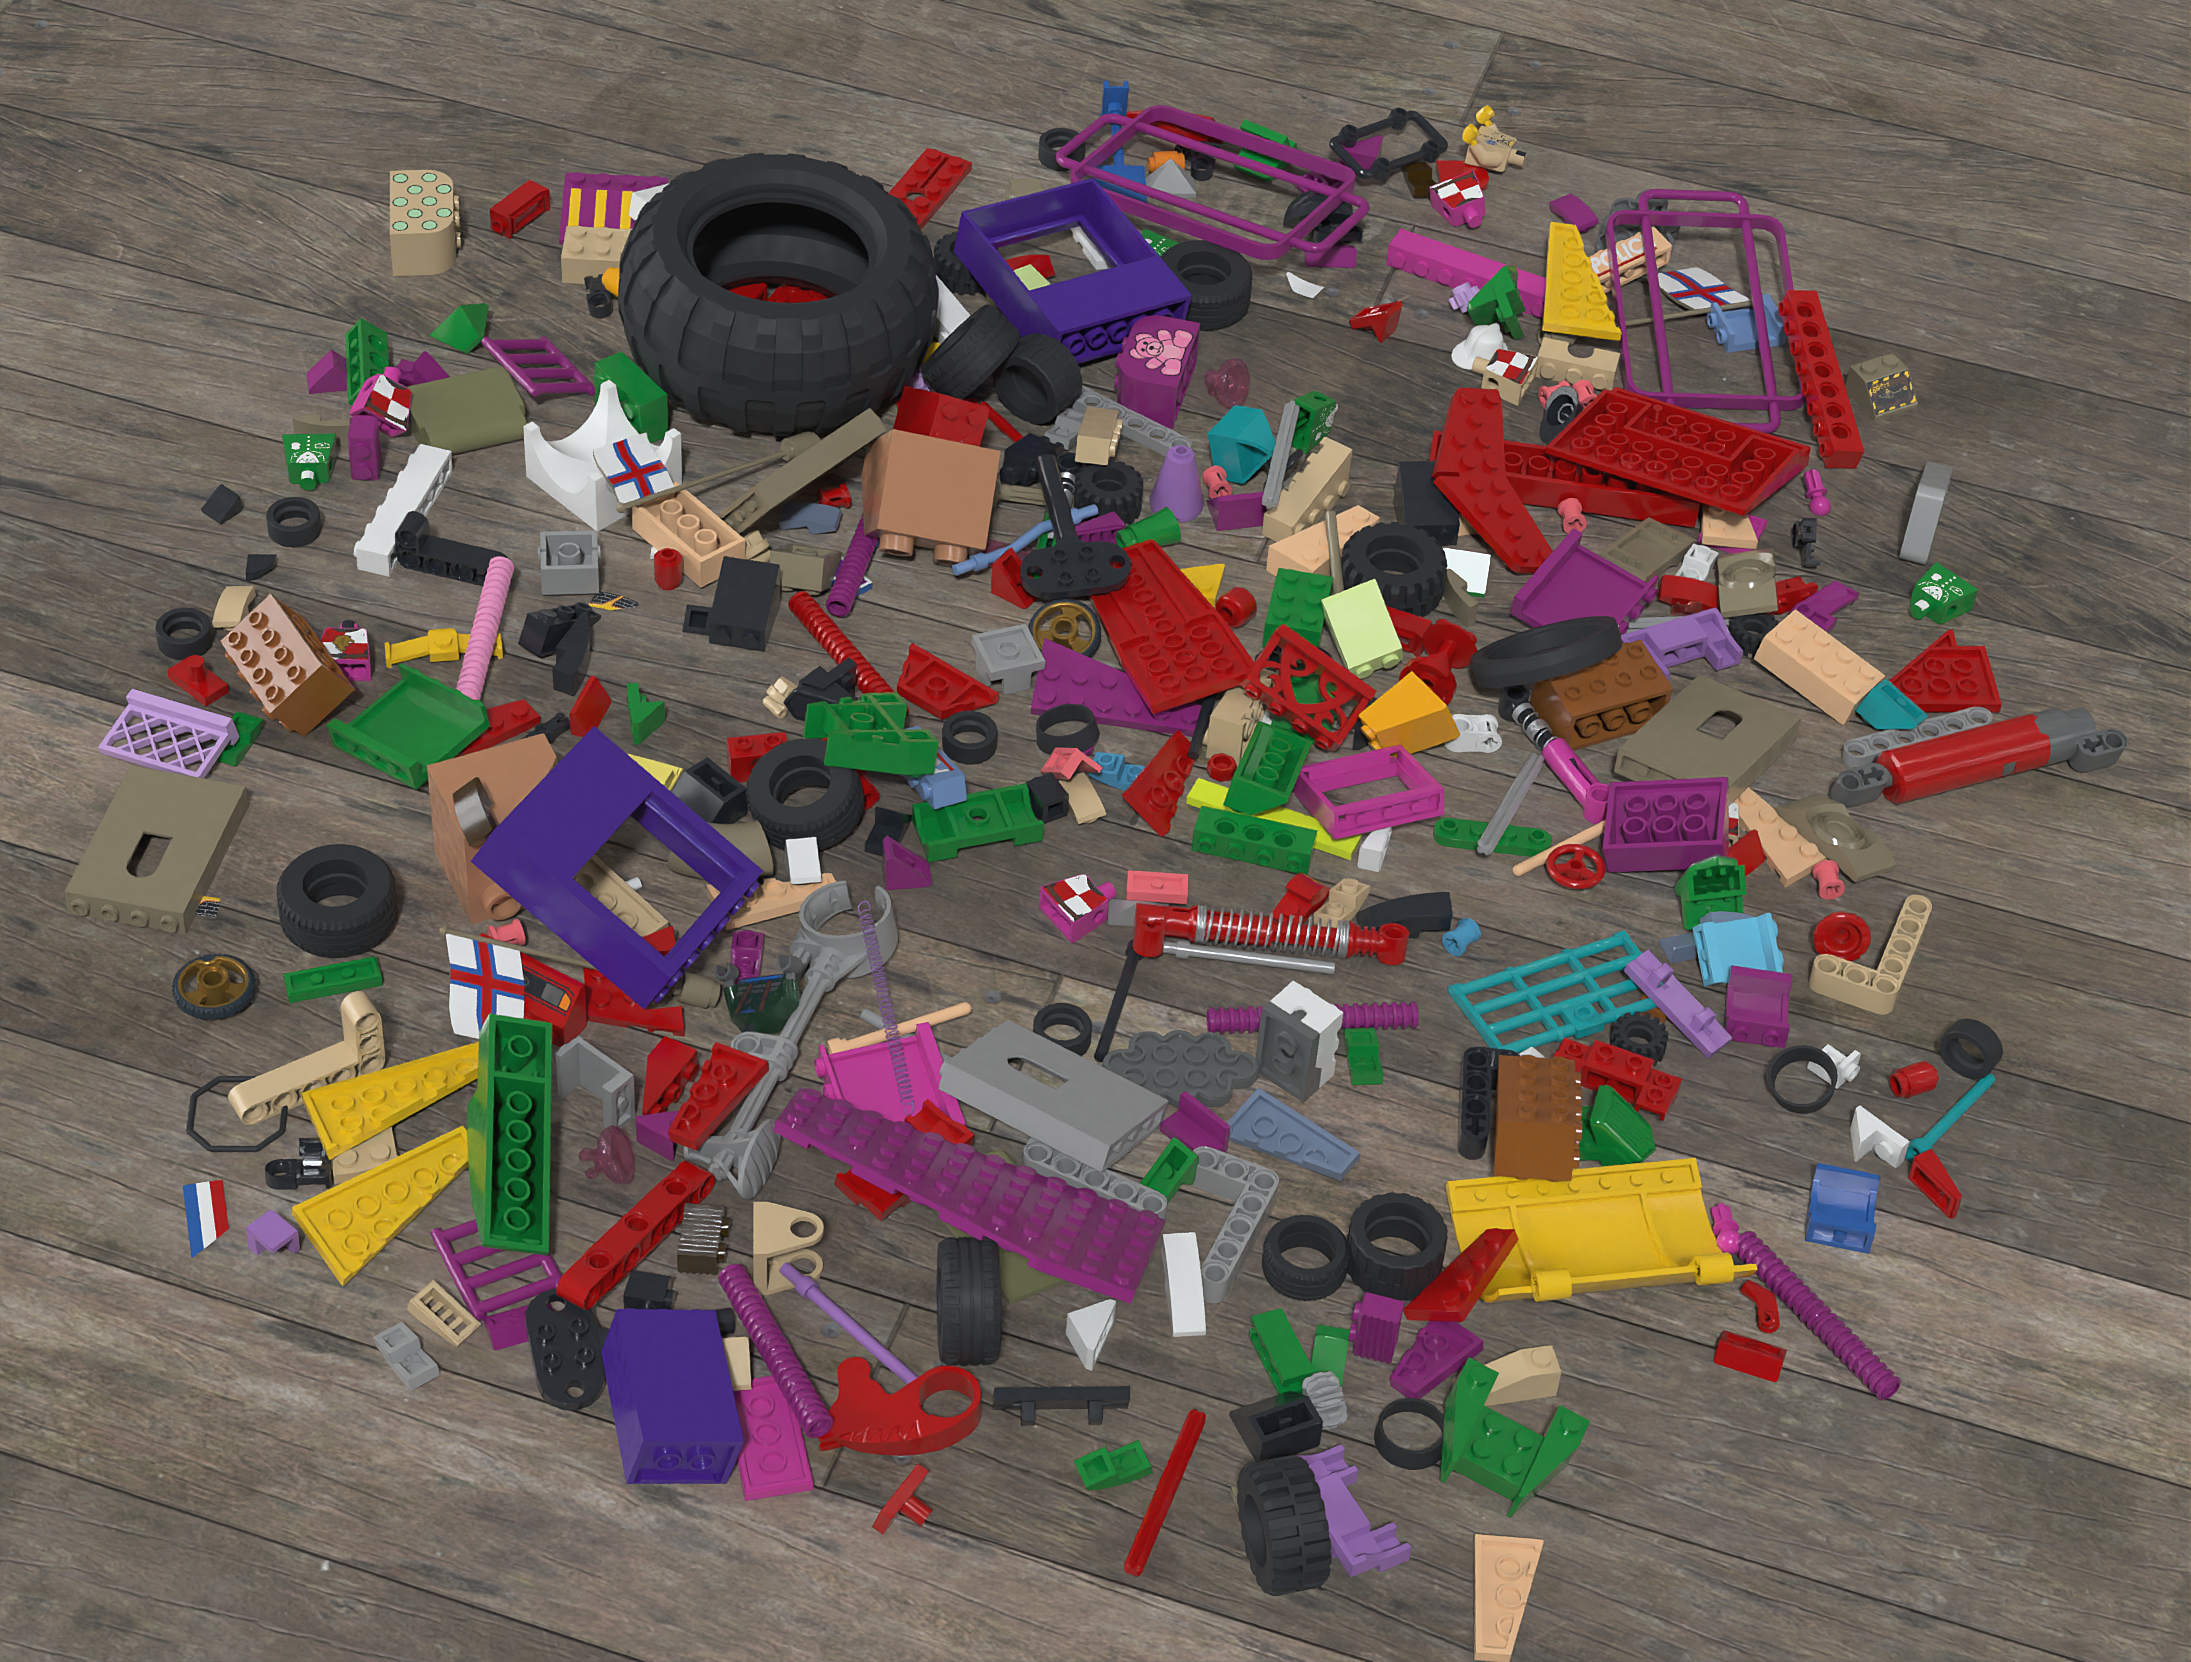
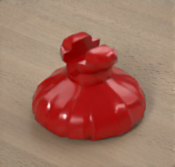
(1842, 936)

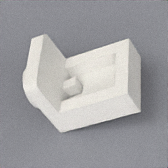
(1846, 1067)

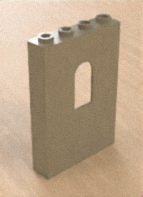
(802, 472)
(1674, 749)
(192, 811)

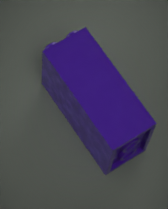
(671, 1396)

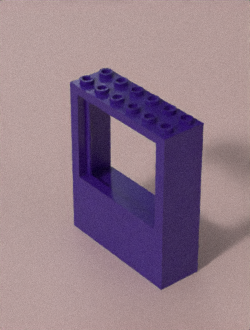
(1084, 312)
(563, 827)

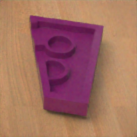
(1435, 1356)

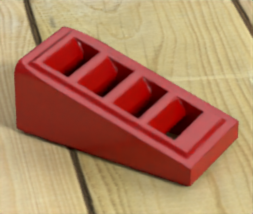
(1934, 1181)

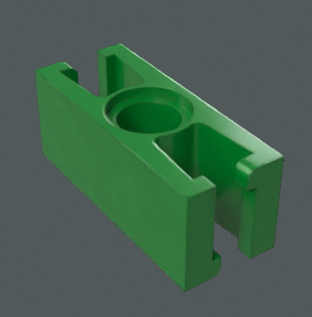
(1280, 1351)

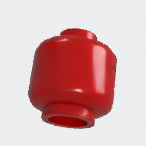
(1236, 606)

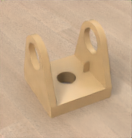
(776, 1245)

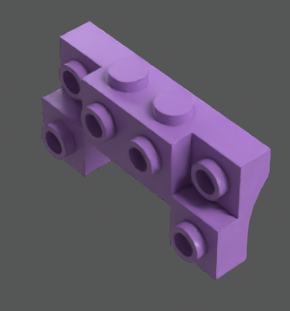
(1689, 639)
(1348, 1525)

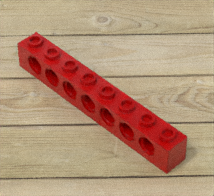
(1821, 379)

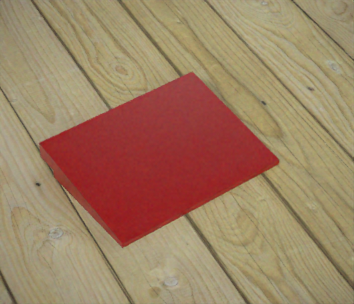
(1679, 450)

